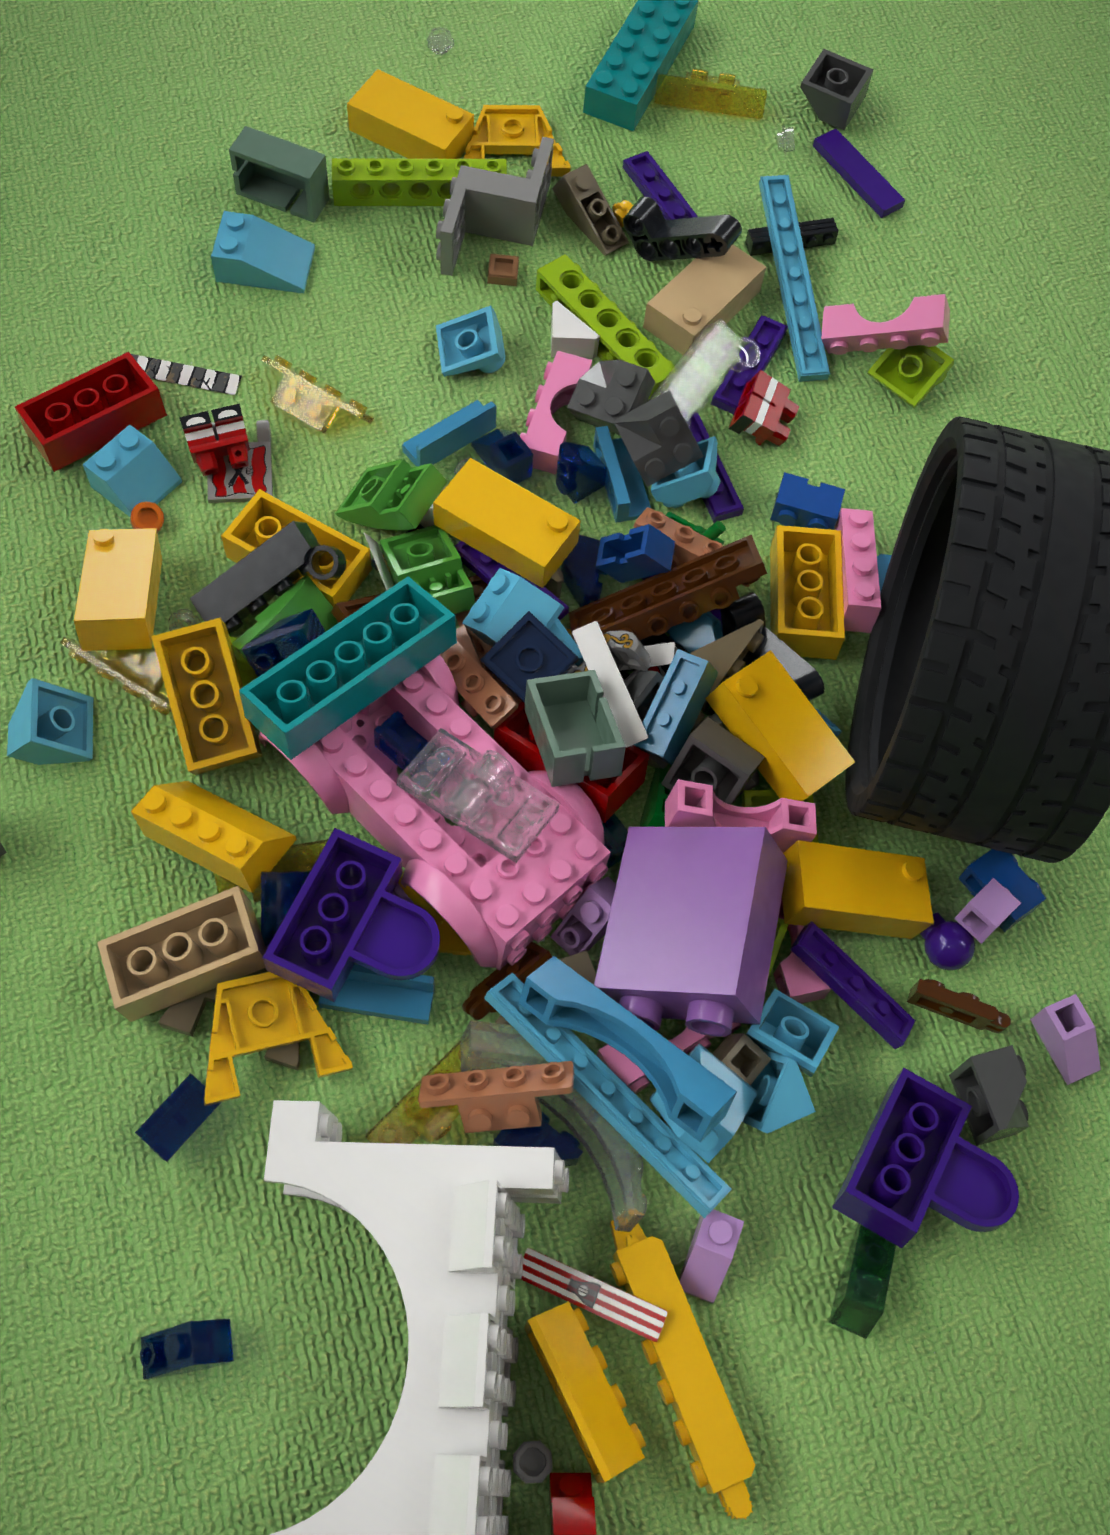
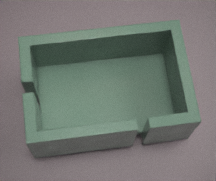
(276, 171)
(574, 728)

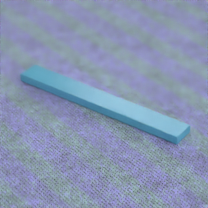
(794, 278)
(614, 1101)

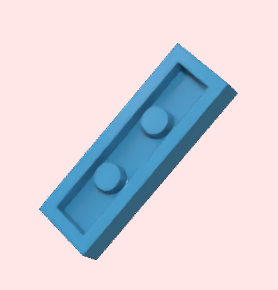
(451, 434)
(623, 480)
(677, 705)
(379, 996)

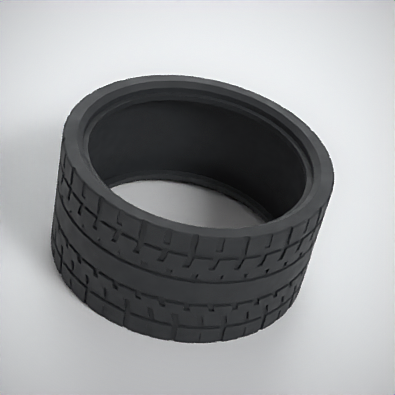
(992, 649)

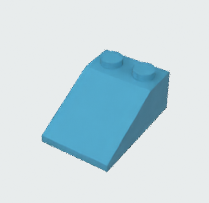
(260, 254)

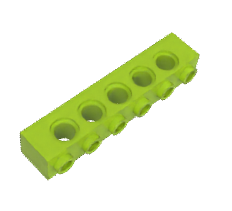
(400, 180)
(619, 337)

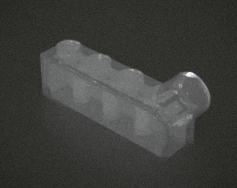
(704, 365)

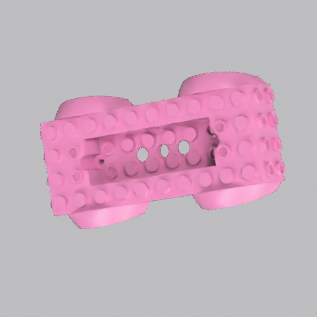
(476, 889)

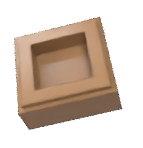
(503, 269)

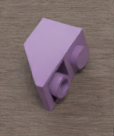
(987, 910)
(587, 919)
(1069, 1038)

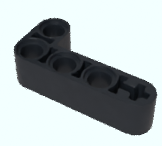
(678, 238)
(750, 609)

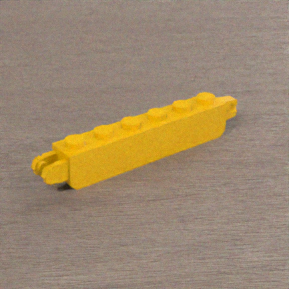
(687, 1373)

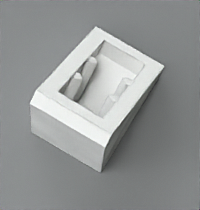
(571, 334)

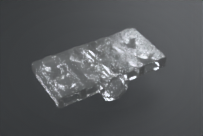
(478, 794)

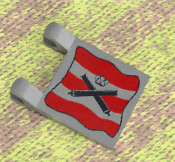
(244, 482)

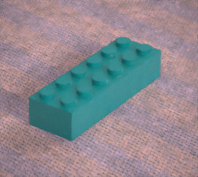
(639, 53)
(348, 667)

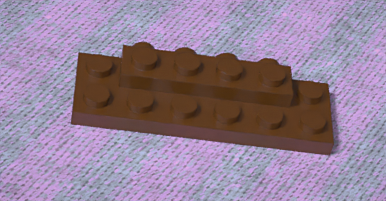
(676, 595)

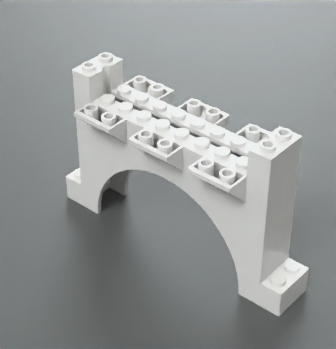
(453, 1245)

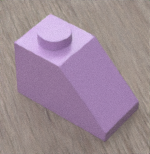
(710, 1255)

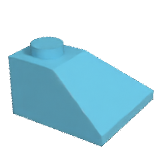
(51, 725)
(726, 1129)

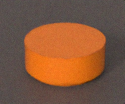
(147, 515)

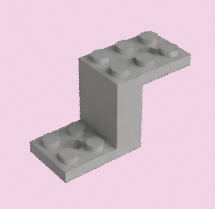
(494, 206)

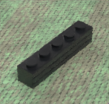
(813, 234)

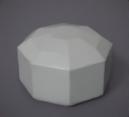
(532, 1462)

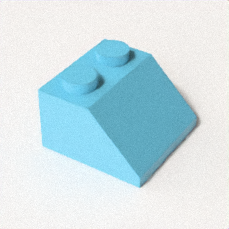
(131, 471)
(505, 603)
(793, 1031)

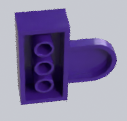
(350, 918)
(920, 1162)

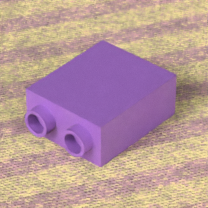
(693, 925)

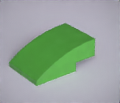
(392, 496)
(432, 563)
(297, 599)

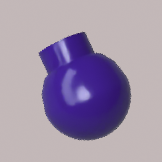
(948, 944)

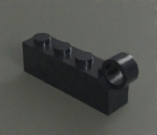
(265, 574)

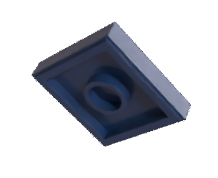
(528, 653)

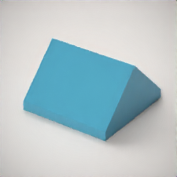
(780, 1095)

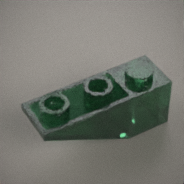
(863, 1283)

